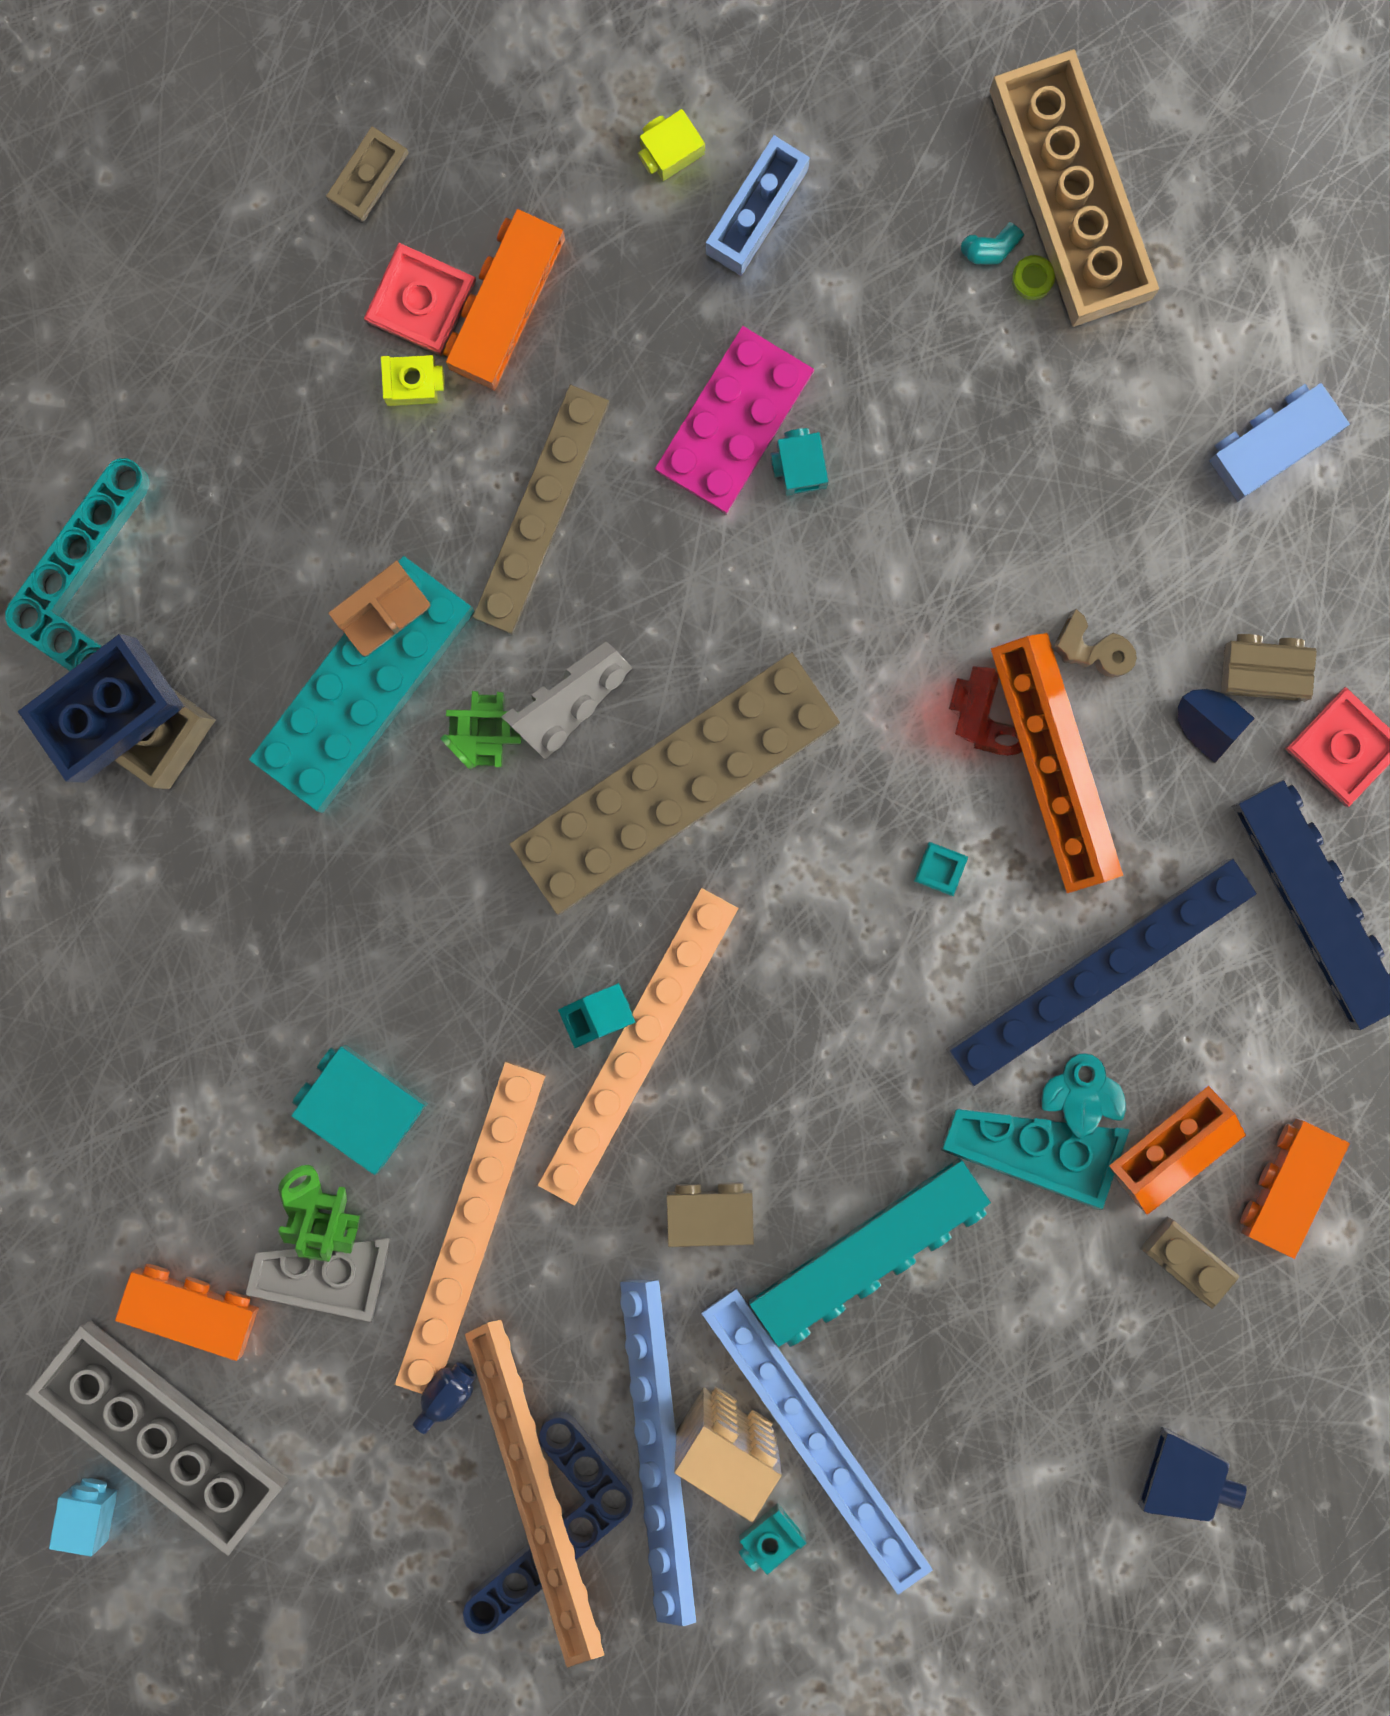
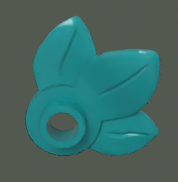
(1081, 1101)

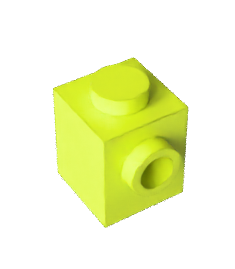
(670, 145)

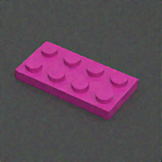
(734, 420)

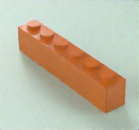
(1056, 762)

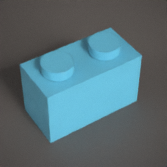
(83, 1517)

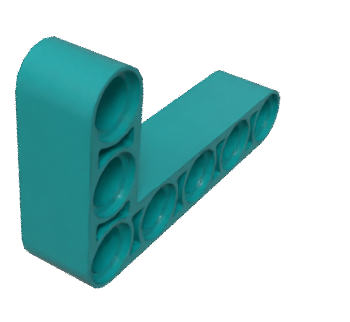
(75, 571)

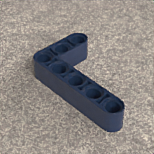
(590, 1507)

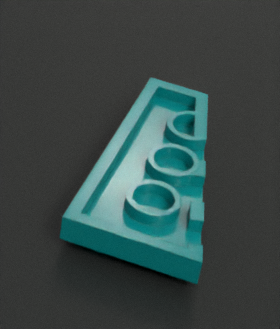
(1039, 1152)

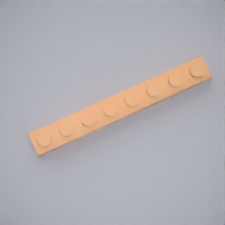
(638, 1047)
(471, 1226)
(534, 1494)

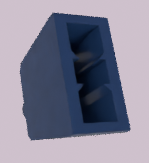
(1188, 1480)

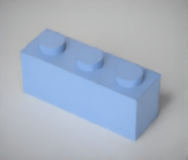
(757, 205)
(1278, 440)

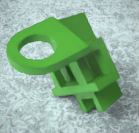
(486, 734)
(303, 1207)

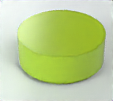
(1033, 277)

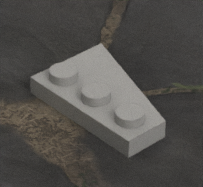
(561, 709)
(340, 1287)

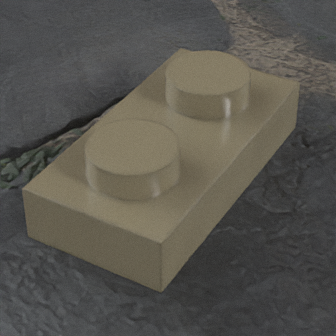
(367, 174)

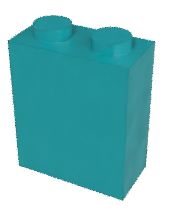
(357, 1108)

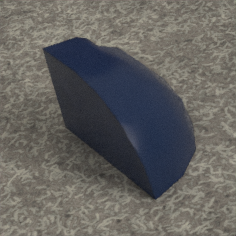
(1212, 721)

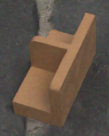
(380, 609)

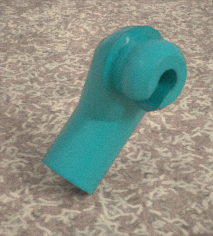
(992, 250)

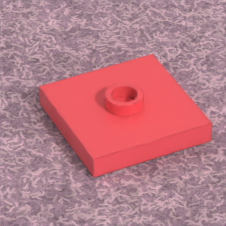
(419, 299)
(1344, 747)

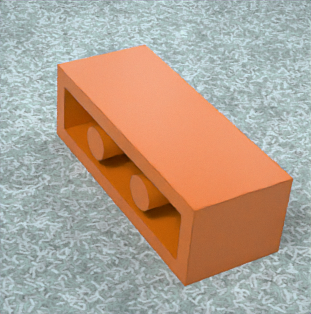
(1177, 1150)
(1293, 1187)
(187, 1312)

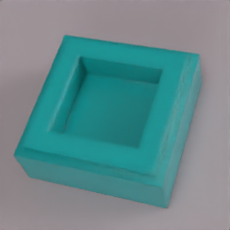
(940, 869)

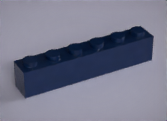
(1317, 902)

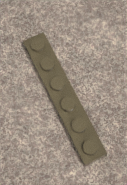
(541, 509)

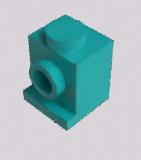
(774, 1525)

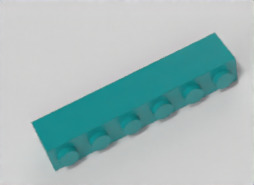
(869, 1252)

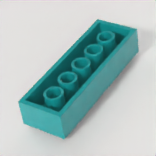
(357, 698)

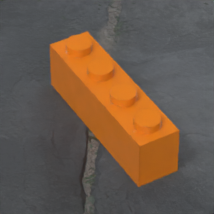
(505, 298)

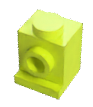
(399, 392)

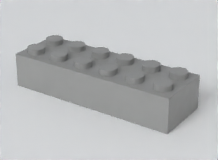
(157, 1436)

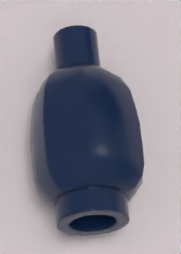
(445, 1396)

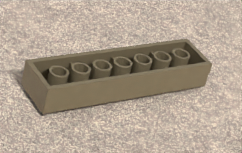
(675, 783)

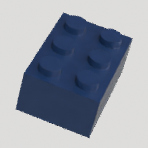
(101, 709)

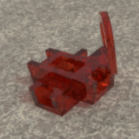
(972, 704)

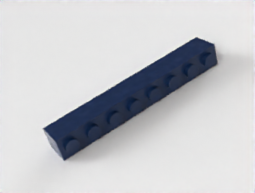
(1101, 971)

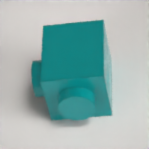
(800, 462)
(596, 1015)

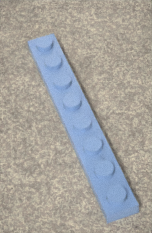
(817, 1441)
(656, 1449)

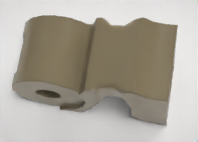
(1111, 655)

